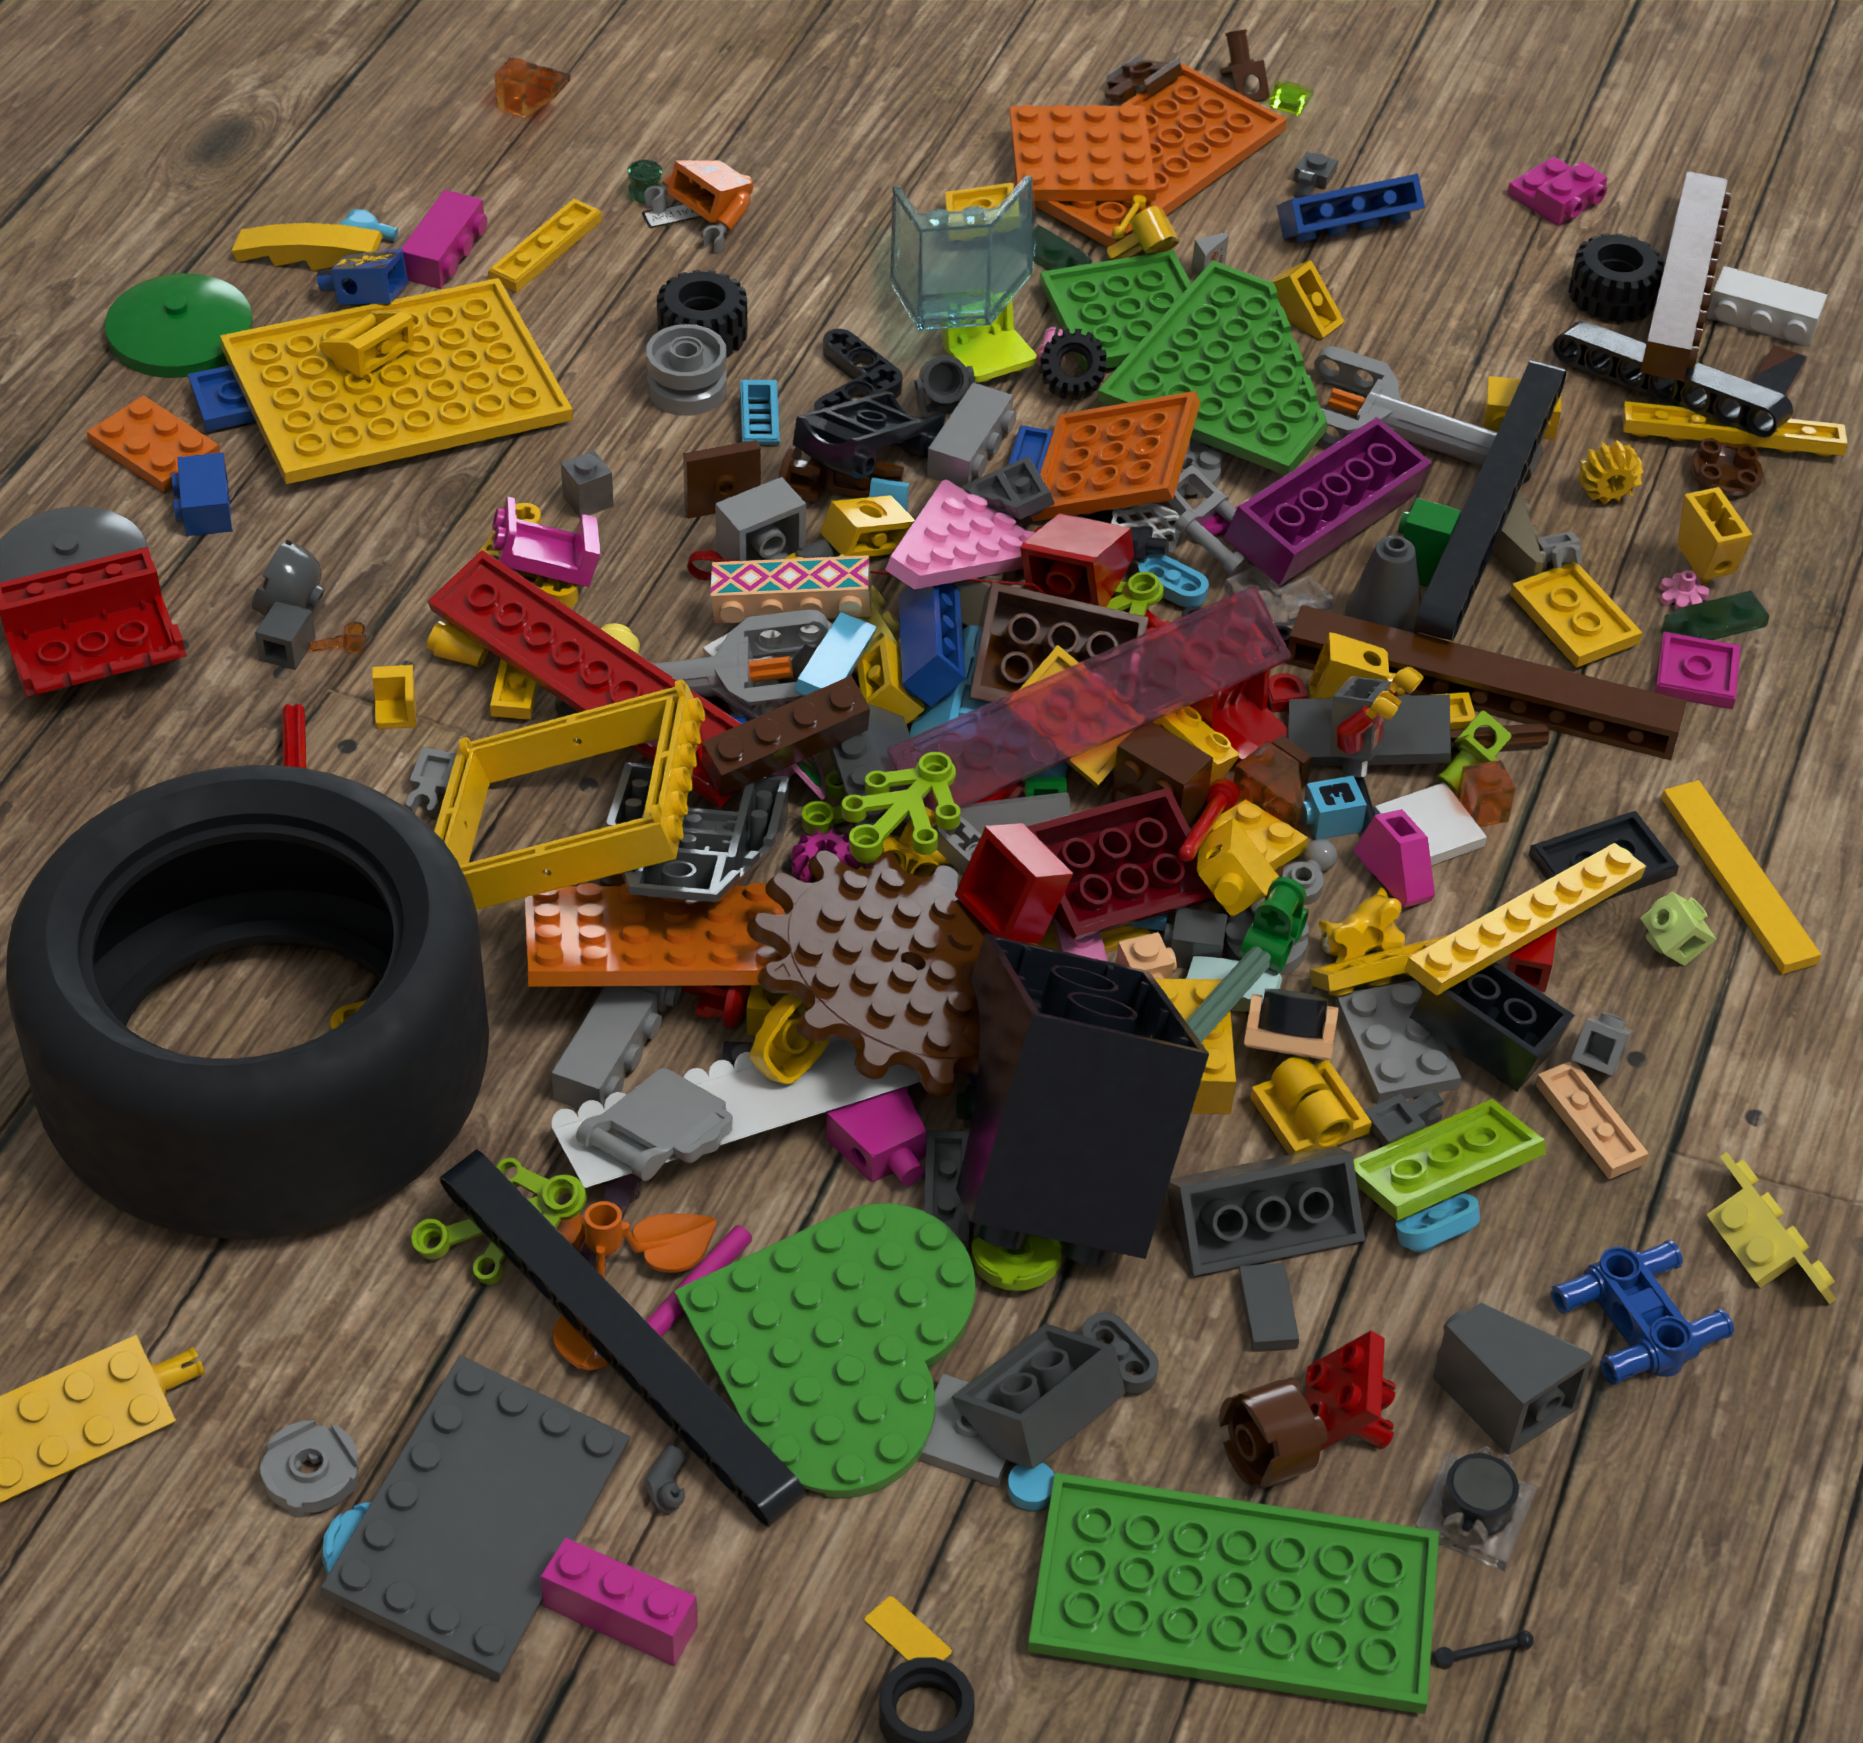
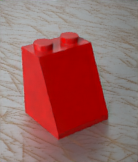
(1077, 558)

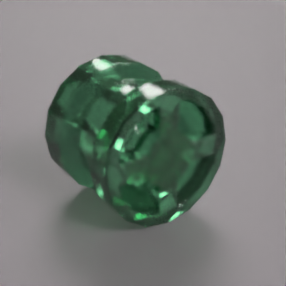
(642, 176)

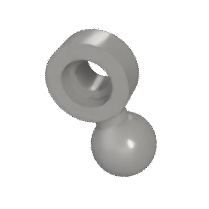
(1319, 857)

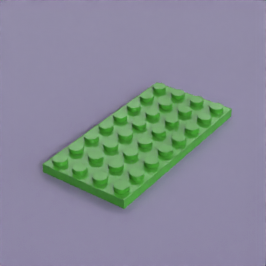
(1237, 1593)

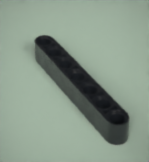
(1620, 361)

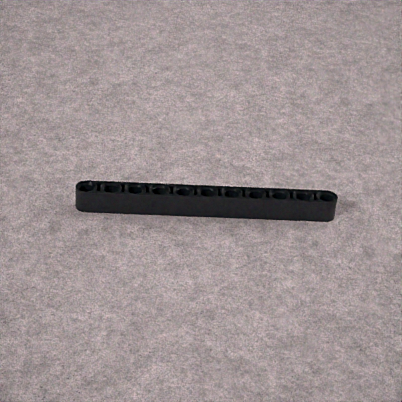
(1490, 501)
(624, 1339)

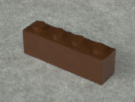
(785, 735)

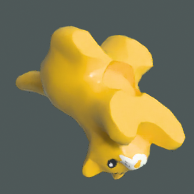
(1365, 929)

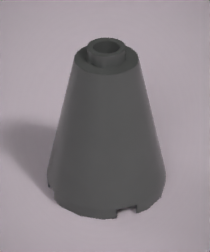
(1388, 586)

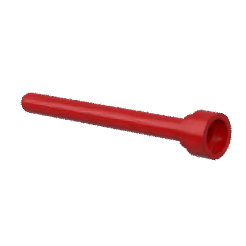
(1221, 797)

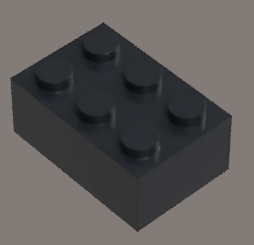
(1496, 1023)

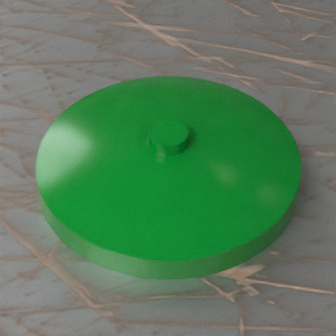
(175, 324)

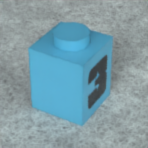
(1333, 808)

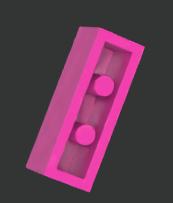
(443, 238)
(619, 1601)

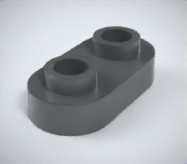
(1131, 1350)

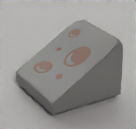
(1209, 249)

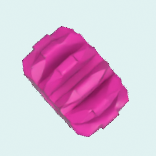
(810, 845)

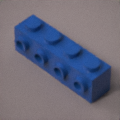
(1350, 206)
(931, 641)

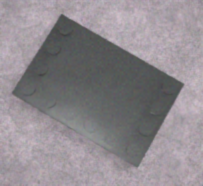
(475, 1517)

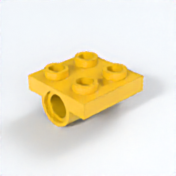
(1309, 1106)

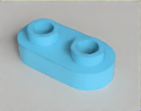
(1180, 583)
(1438, 1222)

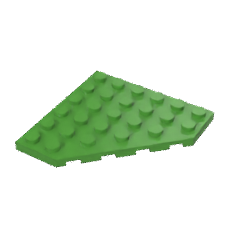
(1240, 358)

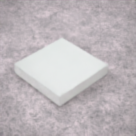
(1442, 819)

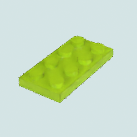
(1446, 1159)

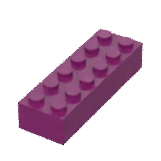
(1327, 500)

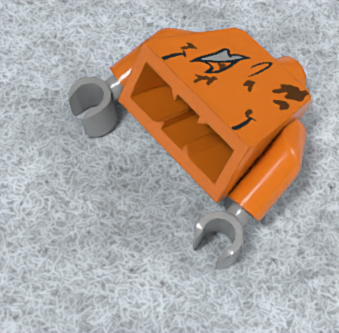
(708, 190)

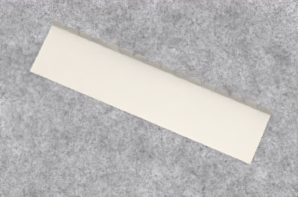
(749, 1097)

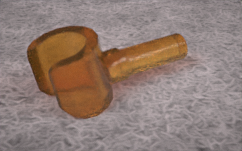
(352, 640)

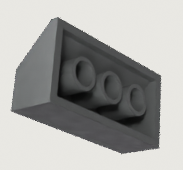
(868, 753)
(1266, 1209)

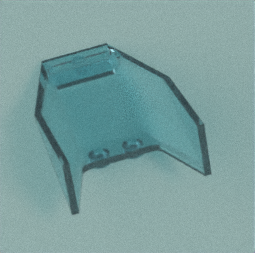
(962, 263)

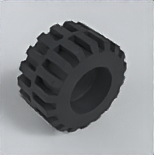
(1616, 277)
(706, 301)

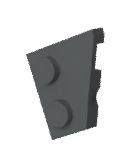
(1013, 489)

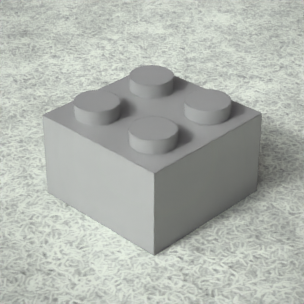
(761, 523)

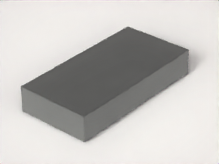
(1268, 1307)

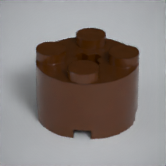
(1272, 1433)

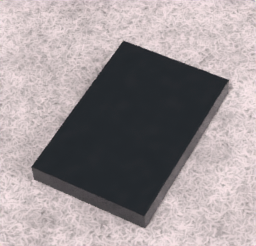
(1626, 831)

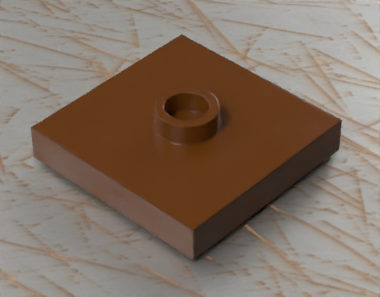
(718, 475)

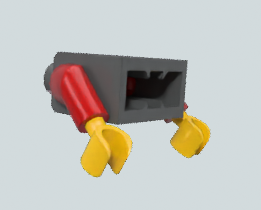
(1361, 717)

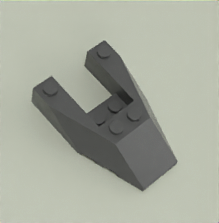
(716, 844)

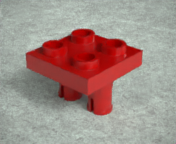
(1351, 1392)

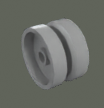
(686, 369)

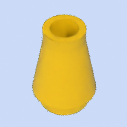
(454, 645)

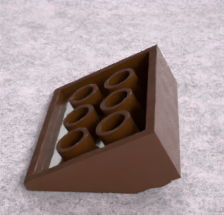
(1025, 626)

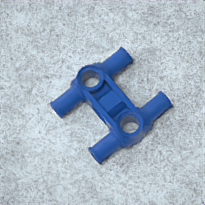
(1642, 1312)

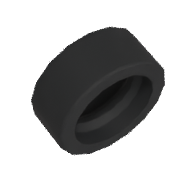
(926, 1673)

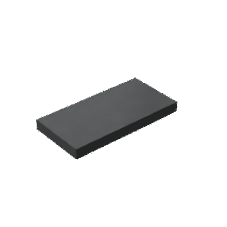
(1413, 735)

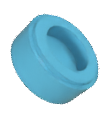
(1030, 1487)

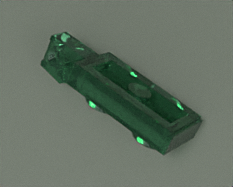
(1056, 253)
(1718, 617)

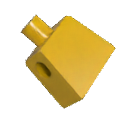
(1712, 534)
(1345, 658)
(1237, 872)

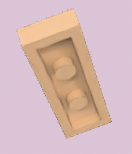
(1591, 1119)

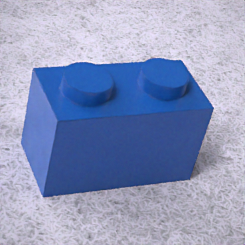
(203, 494)

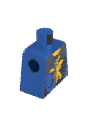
(366, 277)

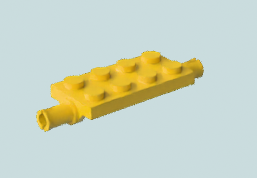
(85, 1412)

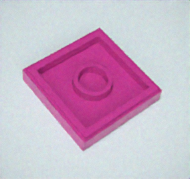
(1698, 670)

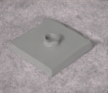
(955, 1442)

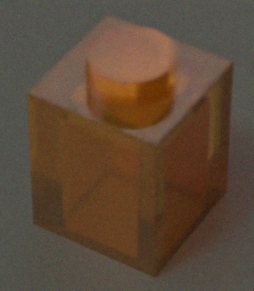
(1486, 792)

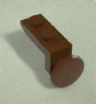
(812, 478)

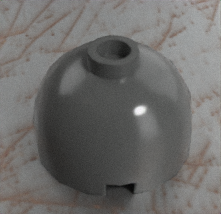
(291, 579)

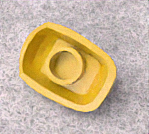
(778, 1047)

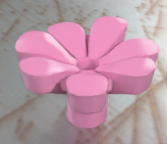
(1683, 589)

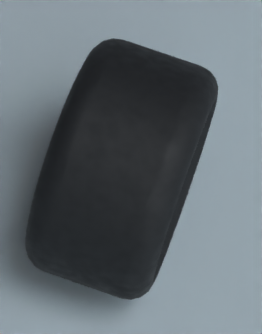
(224, 867)

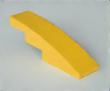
(315, 242)

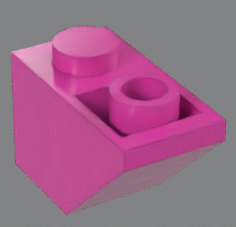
(1398, 857)

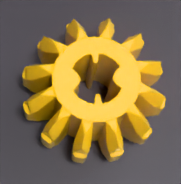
(1610, 472)

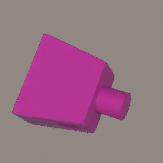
(880, 1136)

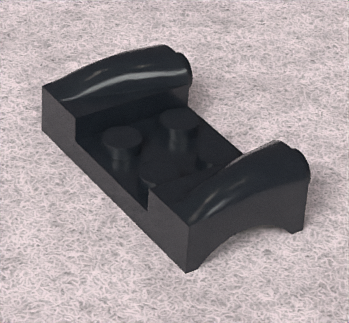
(852, 432)

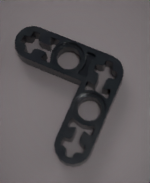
(843, 351)

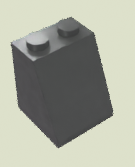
(1509, 1374)

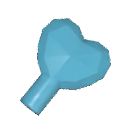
(365, 219)

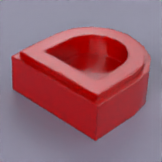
(1282, 688)

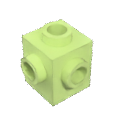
(1678, 928)

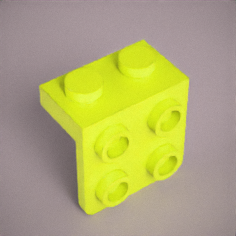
(990, 348)

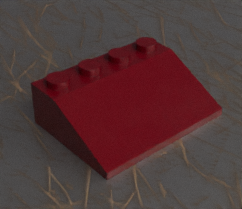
(1123, 863)

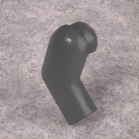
(661, 1482)

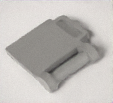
(663, 1115)

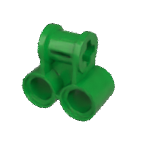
(1278, 922)

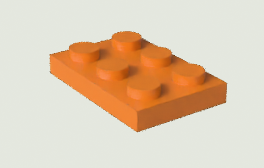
(149, 441)

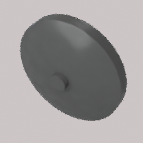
(65, 539)

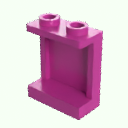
(547, 549)

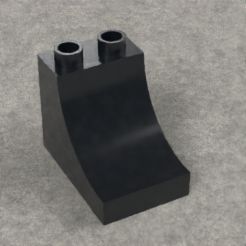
(1074, 1101)

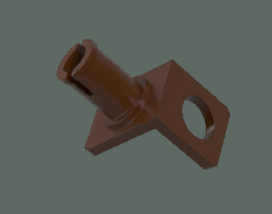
(1242, 65)

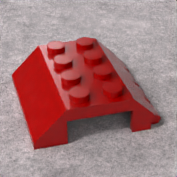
(87, 622)

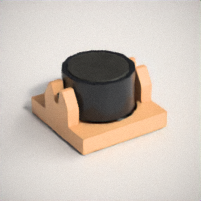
(1291, 1024)

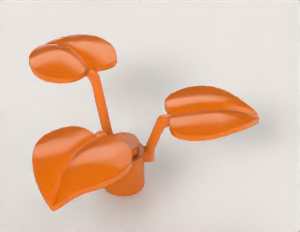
(669, 1245)

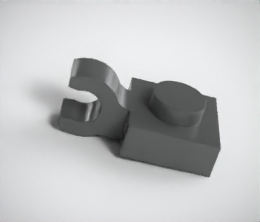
(1313, 171)
(1400, 1118)

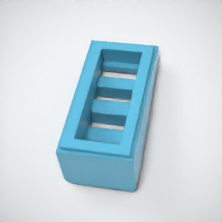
(759, 392)

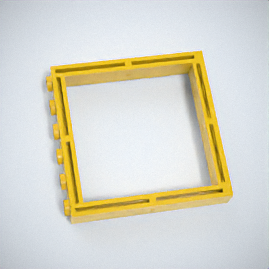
(662, 715)

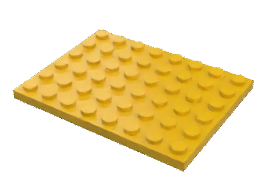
(460, 383)

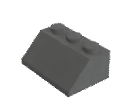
(1041, 1394)

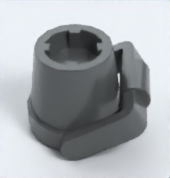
(943, 381)

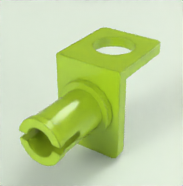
(1472, 751)

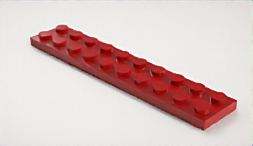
(561, 650)

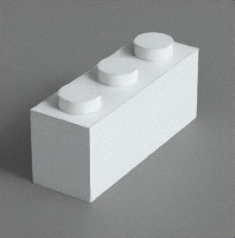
(1766, 306)

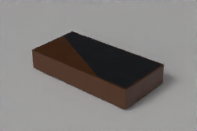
(1780, 370)

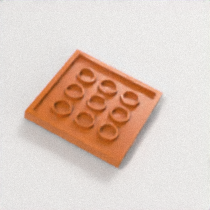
(1083, 152)
(1118, 455)

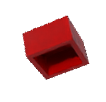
(1013, 883)

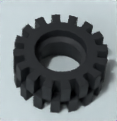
(1081, 344)

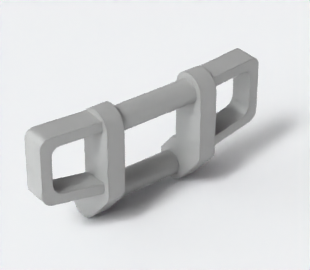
(1191, 520)

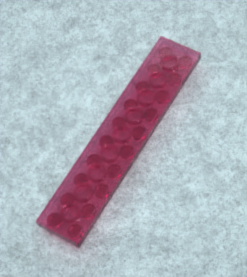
(1101, 698)

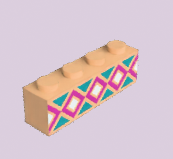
(790, 585)

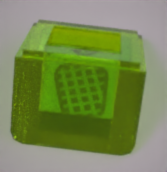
(1290, 97)

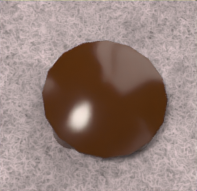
(1727, 467)

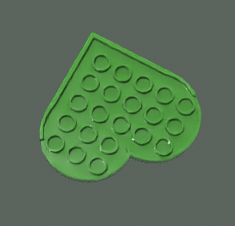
(835, 1341)

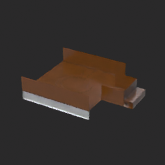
(1143, 73)

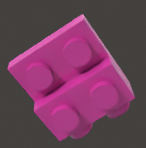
(1559, 190)

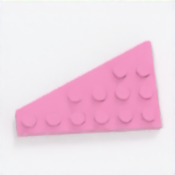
(957, 541)

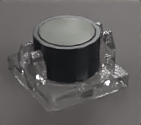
(1478, 1500)

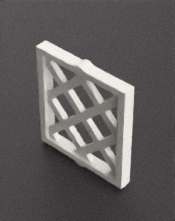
(1161, 515)

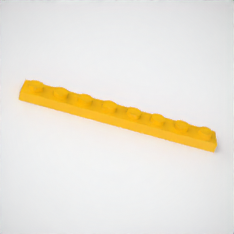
(1524, 919)

